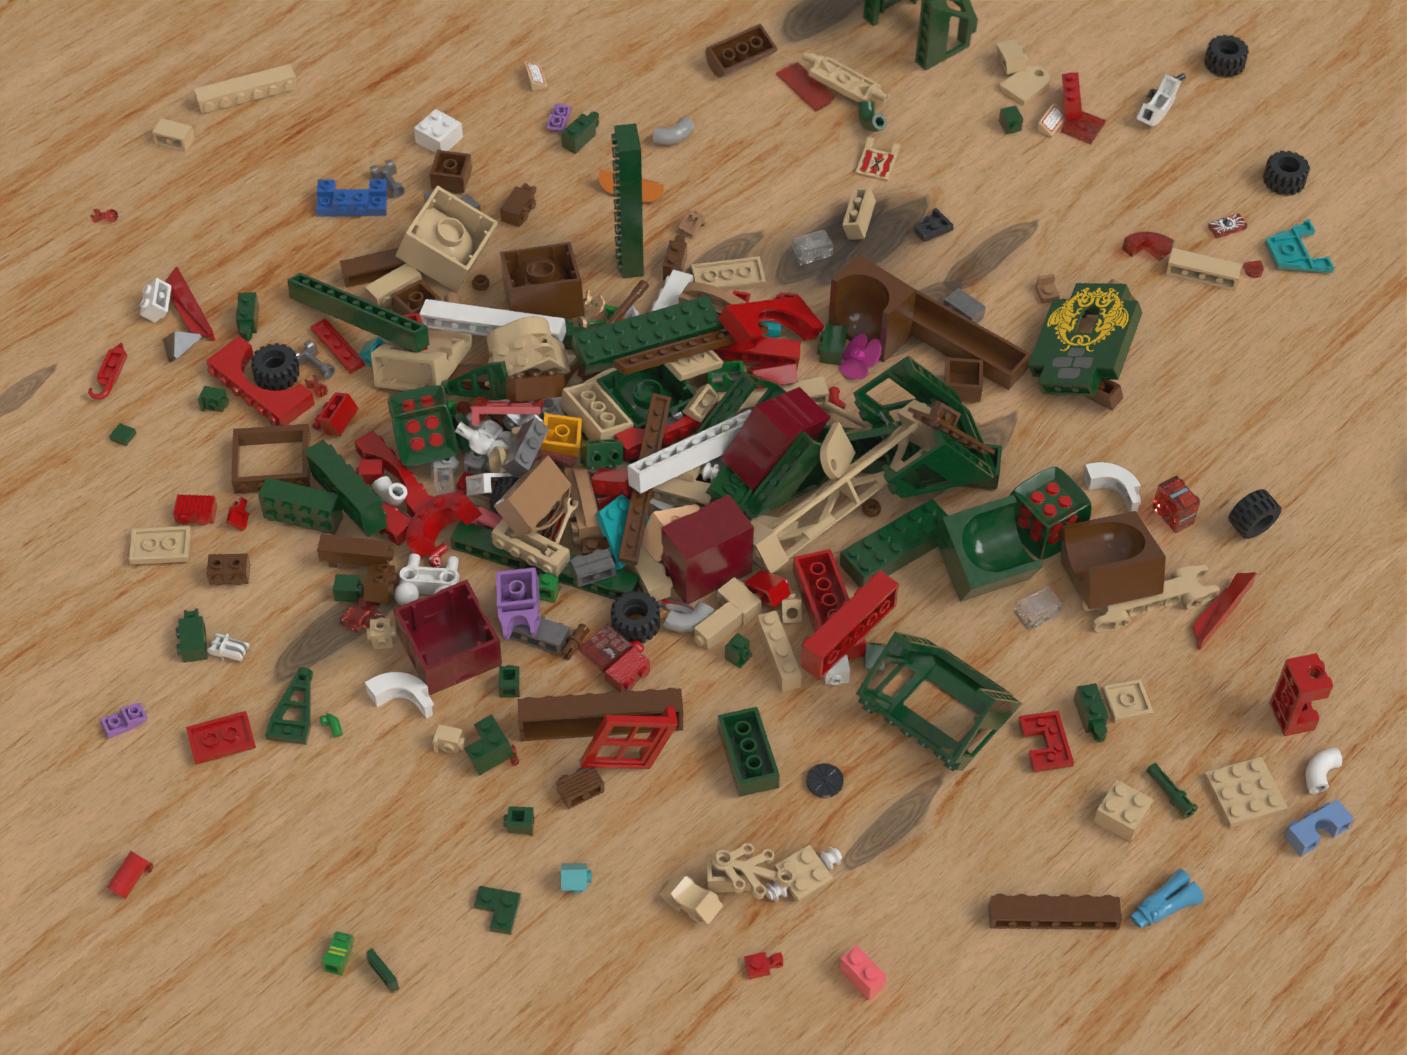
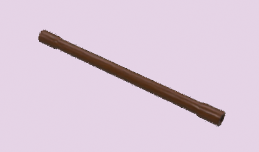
(636, 293)

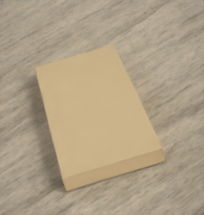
(730, 274)

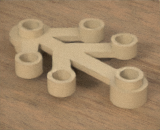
(750, 869)

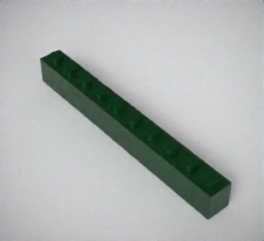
(358, 312)
(478, 542)

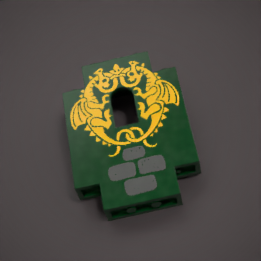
(1078, 361)

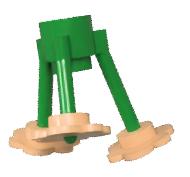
(597, 306)

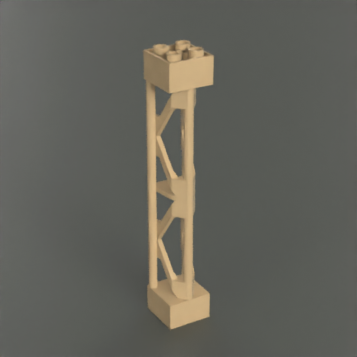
(766, 545)

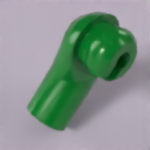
(333, 722)

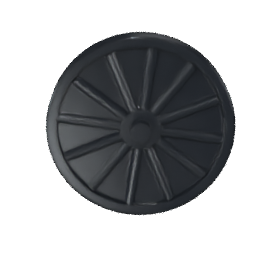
(824, 780)

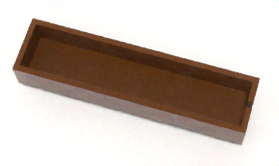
(968, 340)
(582, 714)

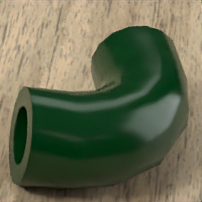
(868, 119)

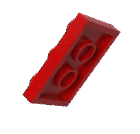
(220, 737)

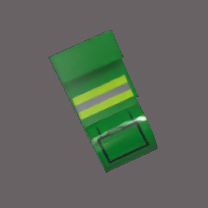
(338, 953)

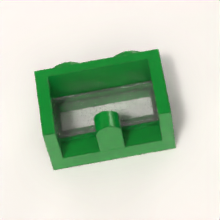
(724, 377)

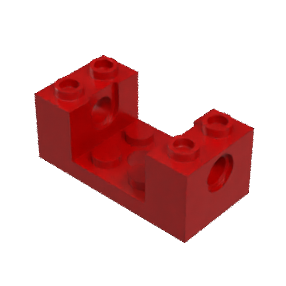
(1297, 690)

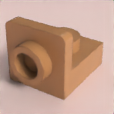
(691, 223)
(1046, 288)

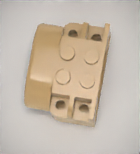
(527, 347)

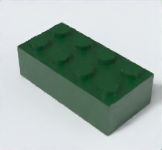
(300, 506)
(748, 751)

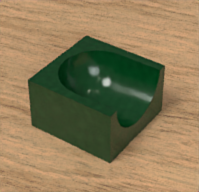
(635, 390)
(984, 549)

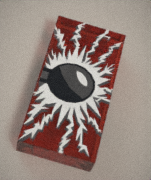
(1227, 225)

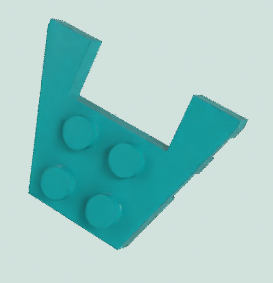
(1290, 253)
(612, 524)

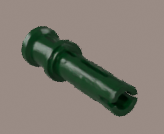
(1177, 797)

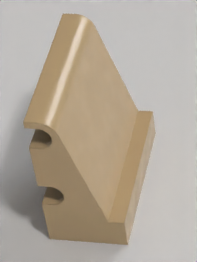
(405, 370)

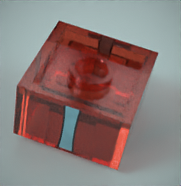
(1176, 504)

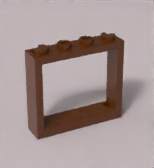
(269, 435)

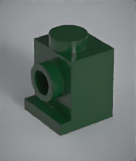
(213, 399)
(738, 650)
(509, 681)
(519, 820)

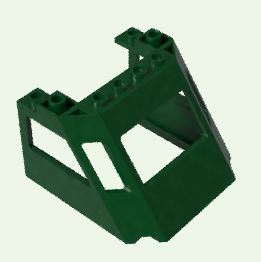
(933, 27)
(948, 457)
(796, 470)
(954, 677)

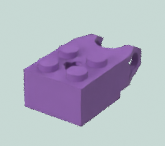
(518, 600)

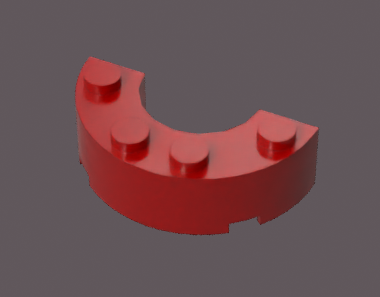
(435, 516)

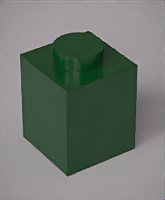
(1010, 119)
(347, 588)

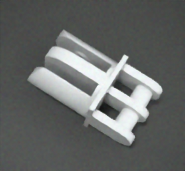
(228, 647)

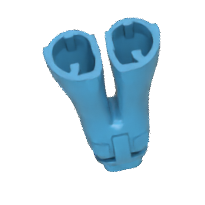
(1158, 907)

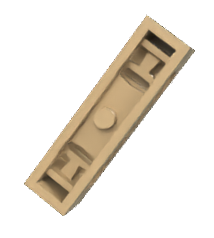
(531, 549)

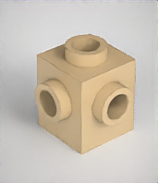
(381, 633)

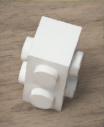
(155, 300)

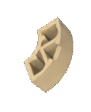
(697, 902)

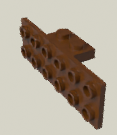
(945, 419)

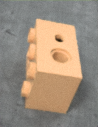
(658, 519)

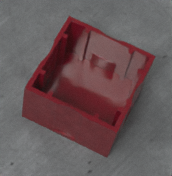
(771, 432)
(707, 549)
(448, 637)

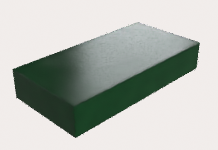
(382, 970)

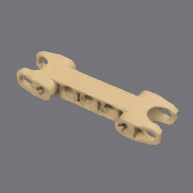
(1181, 588)

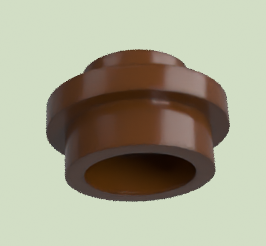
(480, 282)
(871, 504)

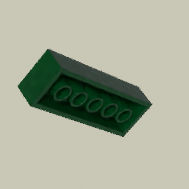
(355, 496)
(893, 544)

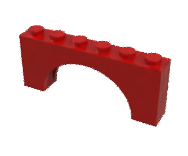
(743, 318)
(277, 406)

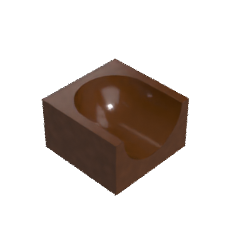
(543, 281)
(872, 304)
(1112, 559)

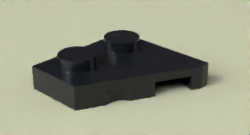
(933, 226)

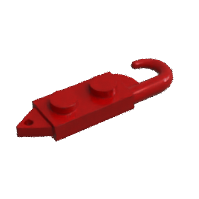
(110, 371)

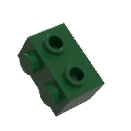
(601, 453)

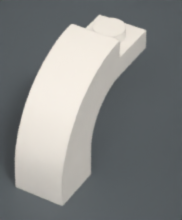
(1161, 103)
(1116, 478)
(400, 685)

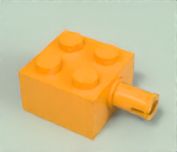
(563, 434)

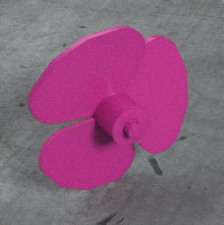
(859, 359)

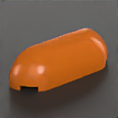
(650, 189)

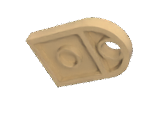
(1025, 85)
(836, 452)

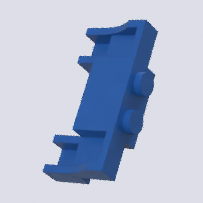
(352, 201)

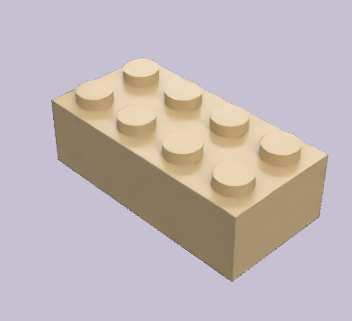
(599, 413)

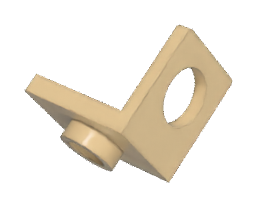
(792, 601)

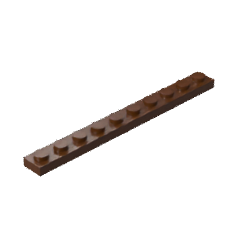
(677, 350)
(640, 502)

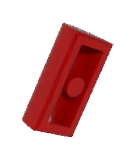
(128, 874)

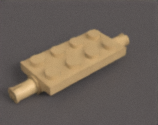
(843, 79)

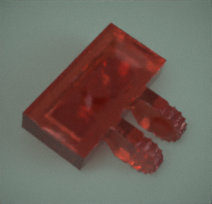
(360, 613)

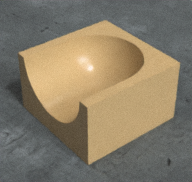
(446, 239)

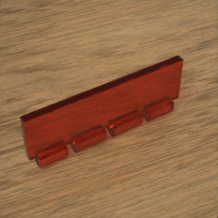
(805, 86)

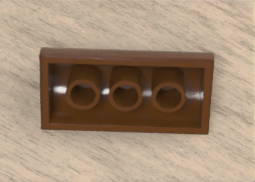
(739, 50)

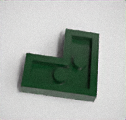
(463, 443)
(503, 904)

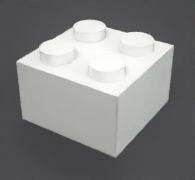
(438, 132)

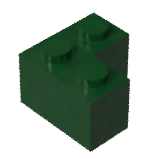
(491, 748)

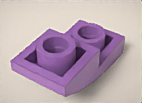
(559, 118)
(127, 719)

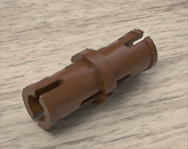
(574, 641)

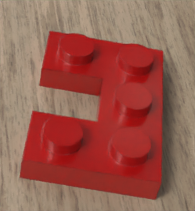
(1058, 752)

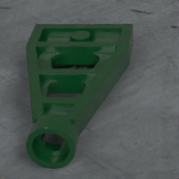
(497, 378)
(288, 730)

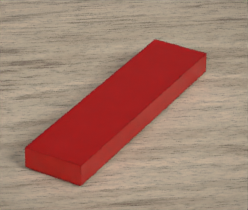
(337, 346)

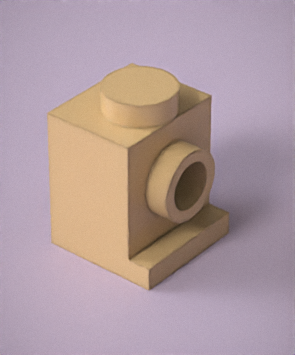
(448, 739)

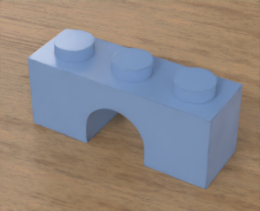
(1331, 817)

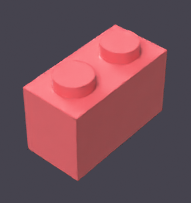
(863, 972)

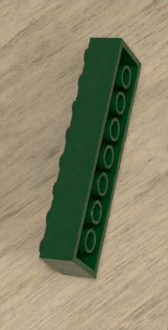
(603, 344)

